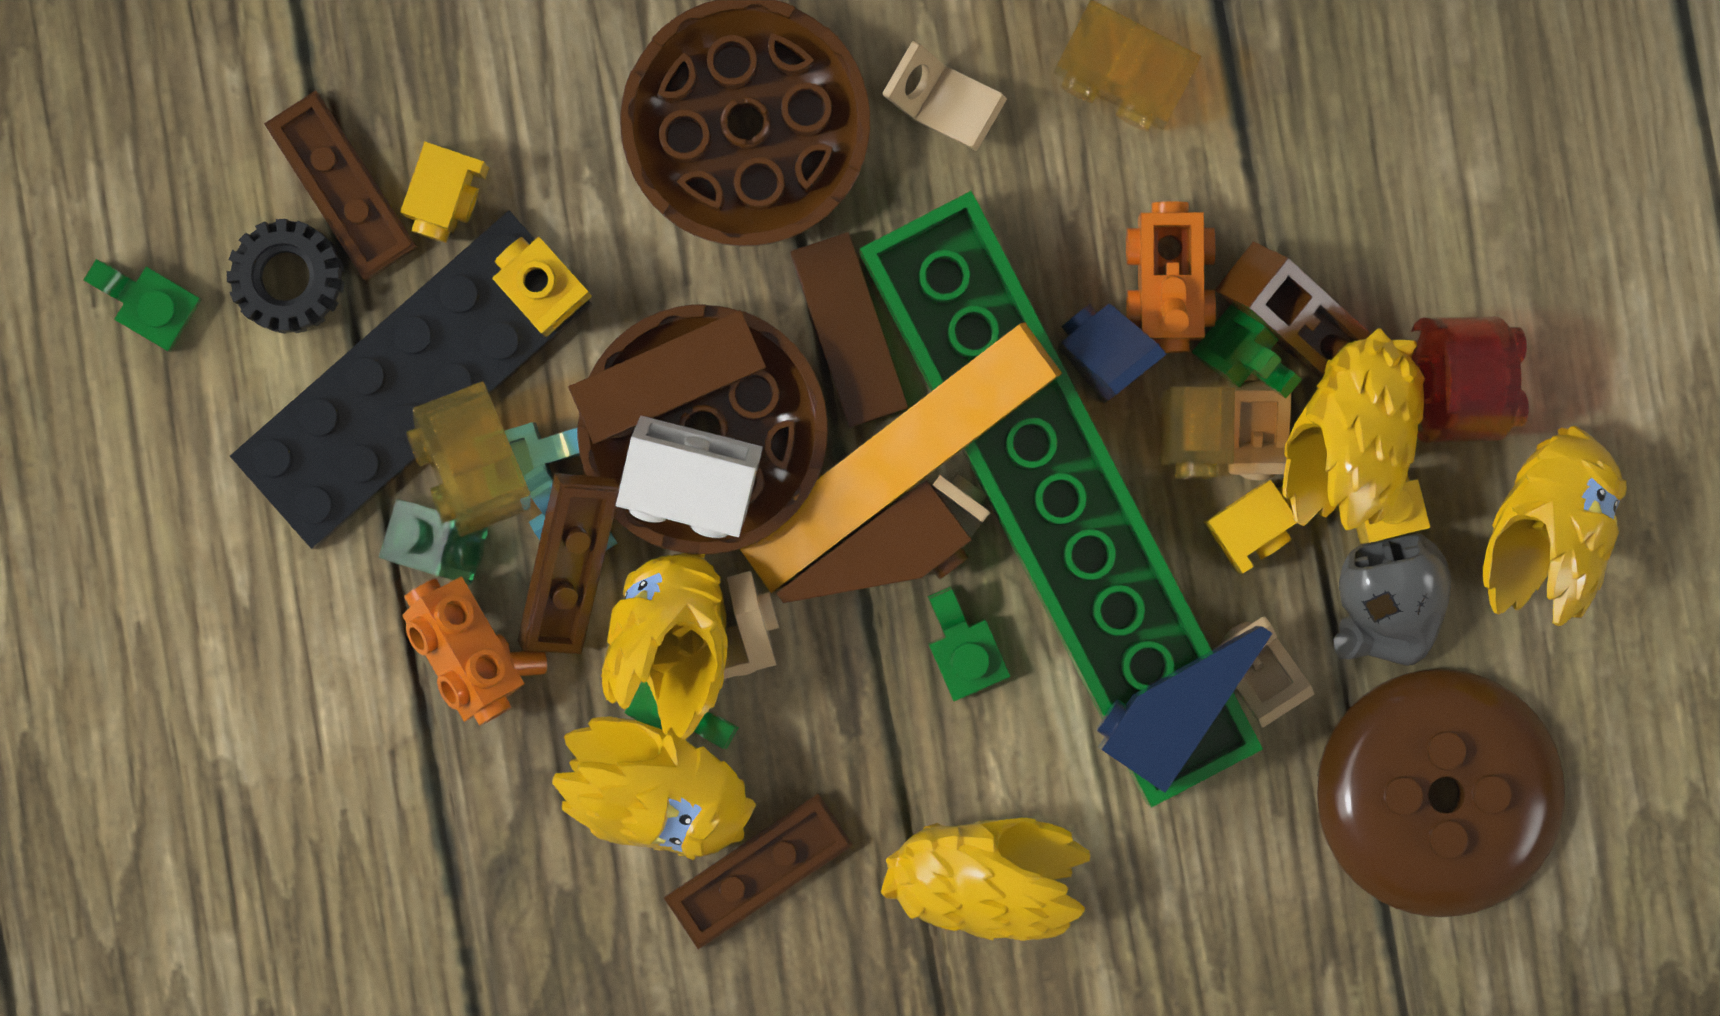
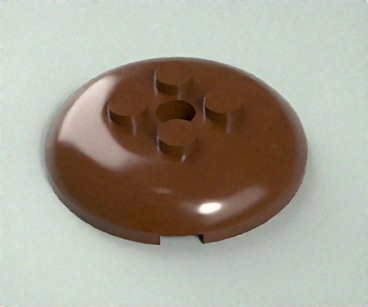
(735, 59)
(771, 409)
(1379, 780)

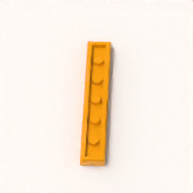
(905, 453)

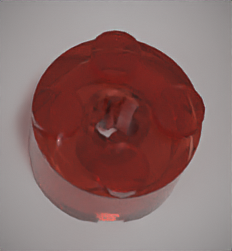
(1470, 378)

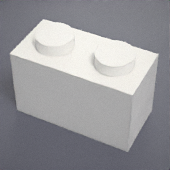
(688, 477)

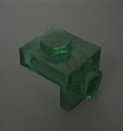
(426, 544)

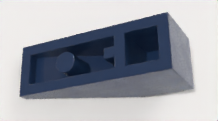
(1108, 349)
(1171, 716)

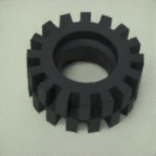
(248, 269)

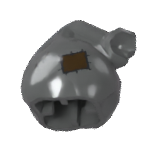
(1393, 599)

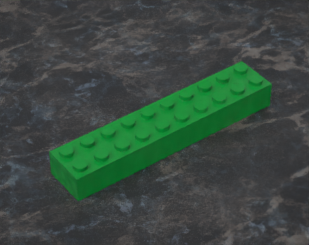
(1051, 480)

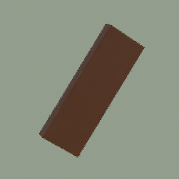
(341, 185)
(848, 329)
(667, 377)
(568, 563)
(758, 871)

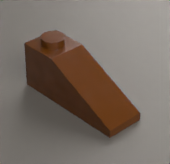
(1290, 306)
(895, 547)

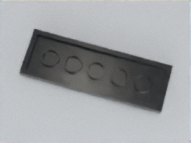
(350, 425)

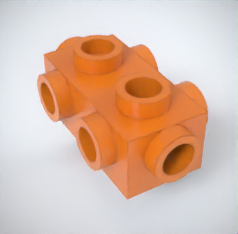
(1171, 292)
(468, 657)

